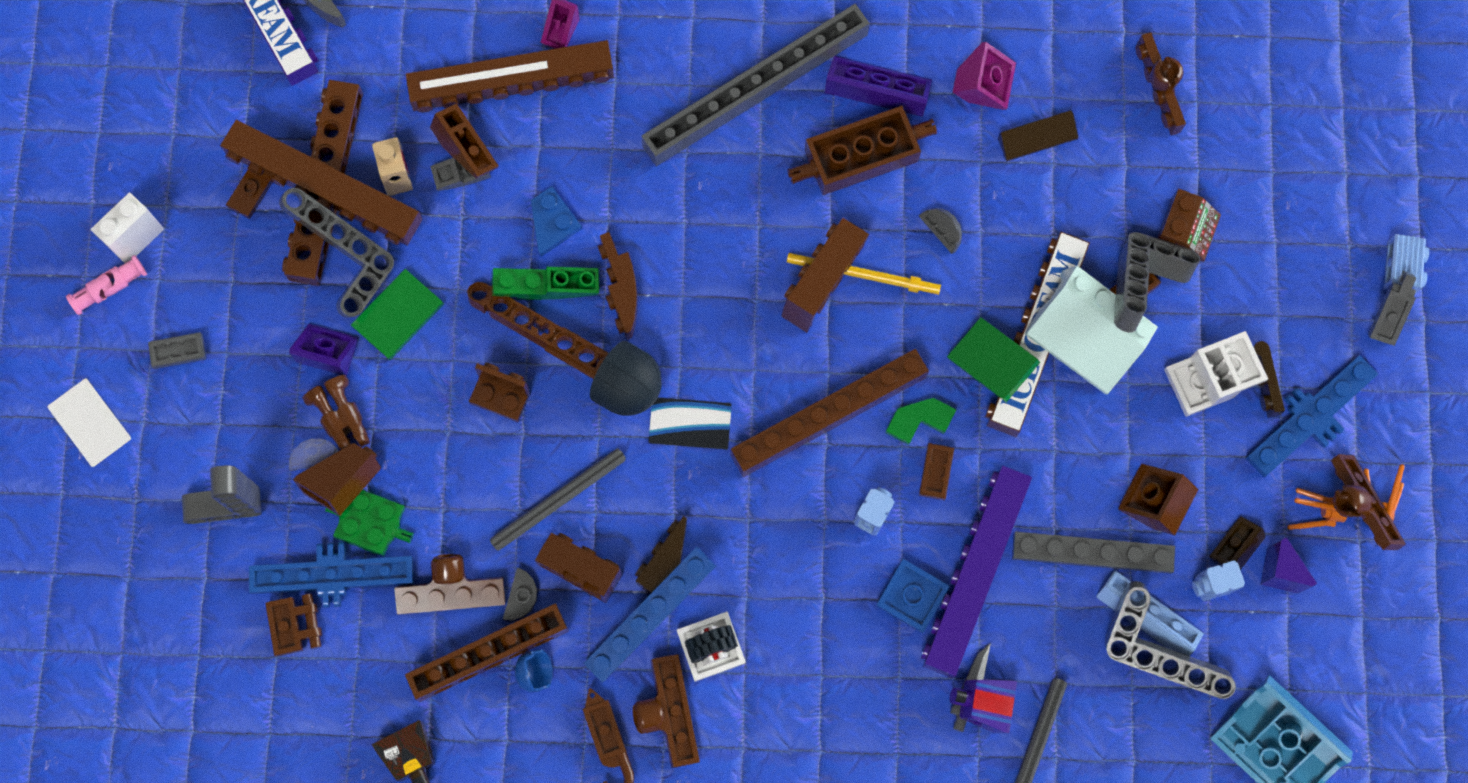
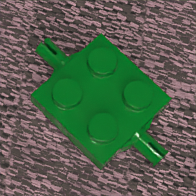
(371, 523)

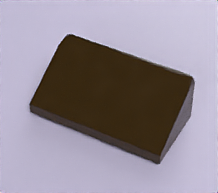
(1238, 543)

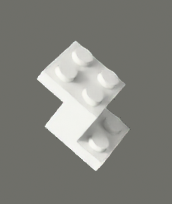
(1216, 374)

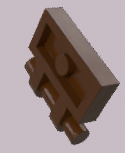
(285, 627)

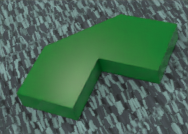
(929, 412)

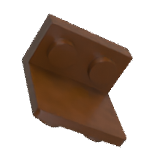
(500, 392)

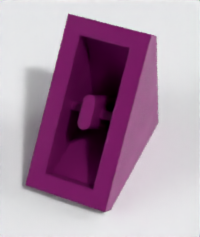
(560, 23)

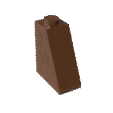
(339, 477)

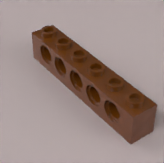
(486, 653)

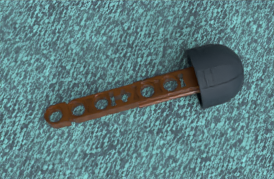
(623, 379)

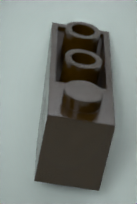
(665, 558)

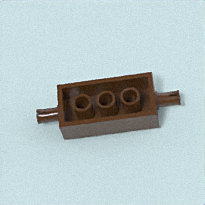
(862, 150)

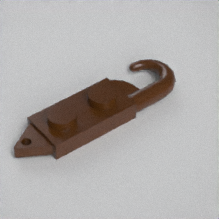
(607, 735)

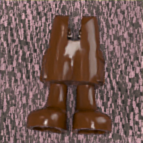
(339, 422)

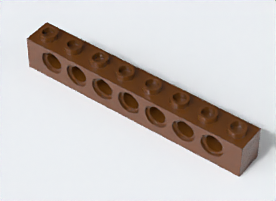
(335, 95)

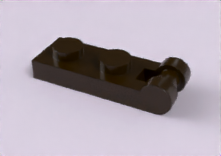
(1271, 397)

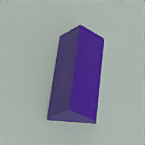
(877, 86)

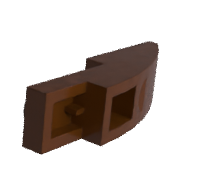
(623, 293)

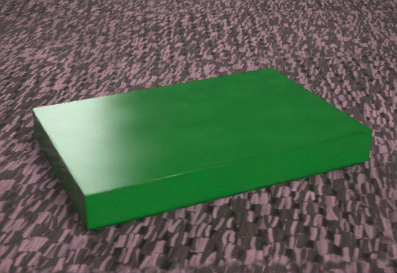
(397, 314)
(993, 359)

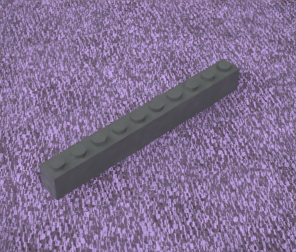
(755, 85)

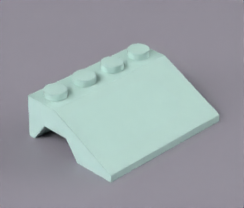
(1082, 333)

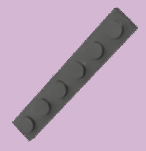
(1093, 552)

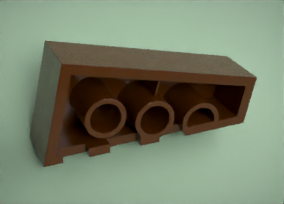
(823, 274)

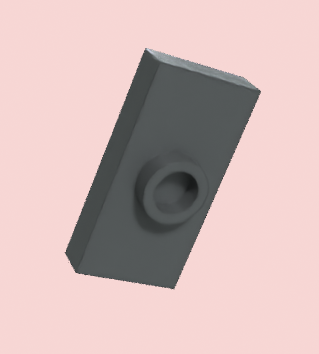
(177, 350)

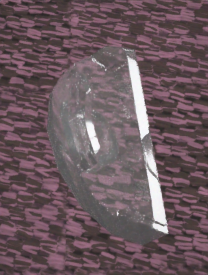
(310, 453)

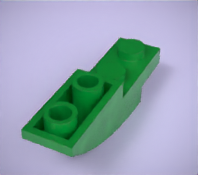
(545, 284)

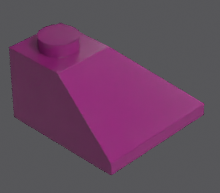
(985, 78)

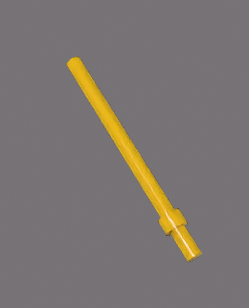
(913, 284)

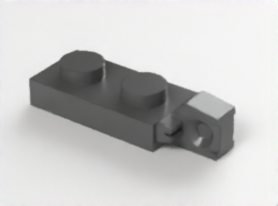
(1394, 310)

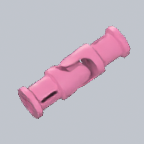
(102, 287)

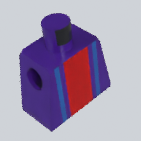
(986, 703)

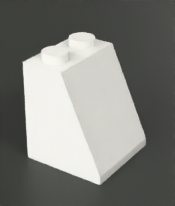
(127, 228)

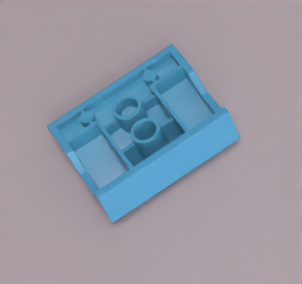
(1280, 739)

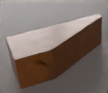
(462, 141)

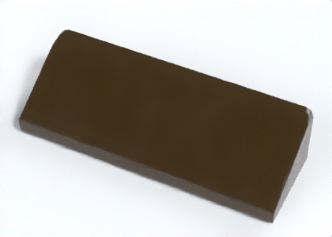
(1038, 135)

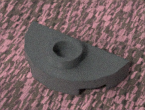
(944, 227)
(522, 596)

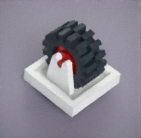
(711, 646)

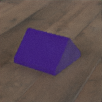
(324, 349)
(1285, 569)

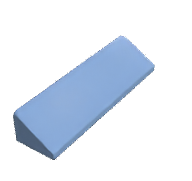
(1159, 620)

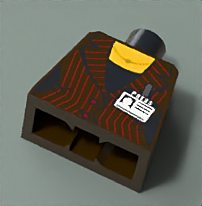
(407, 753)

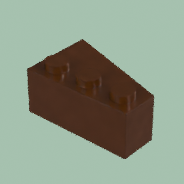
(579, 566)

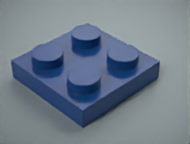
(912, 596)

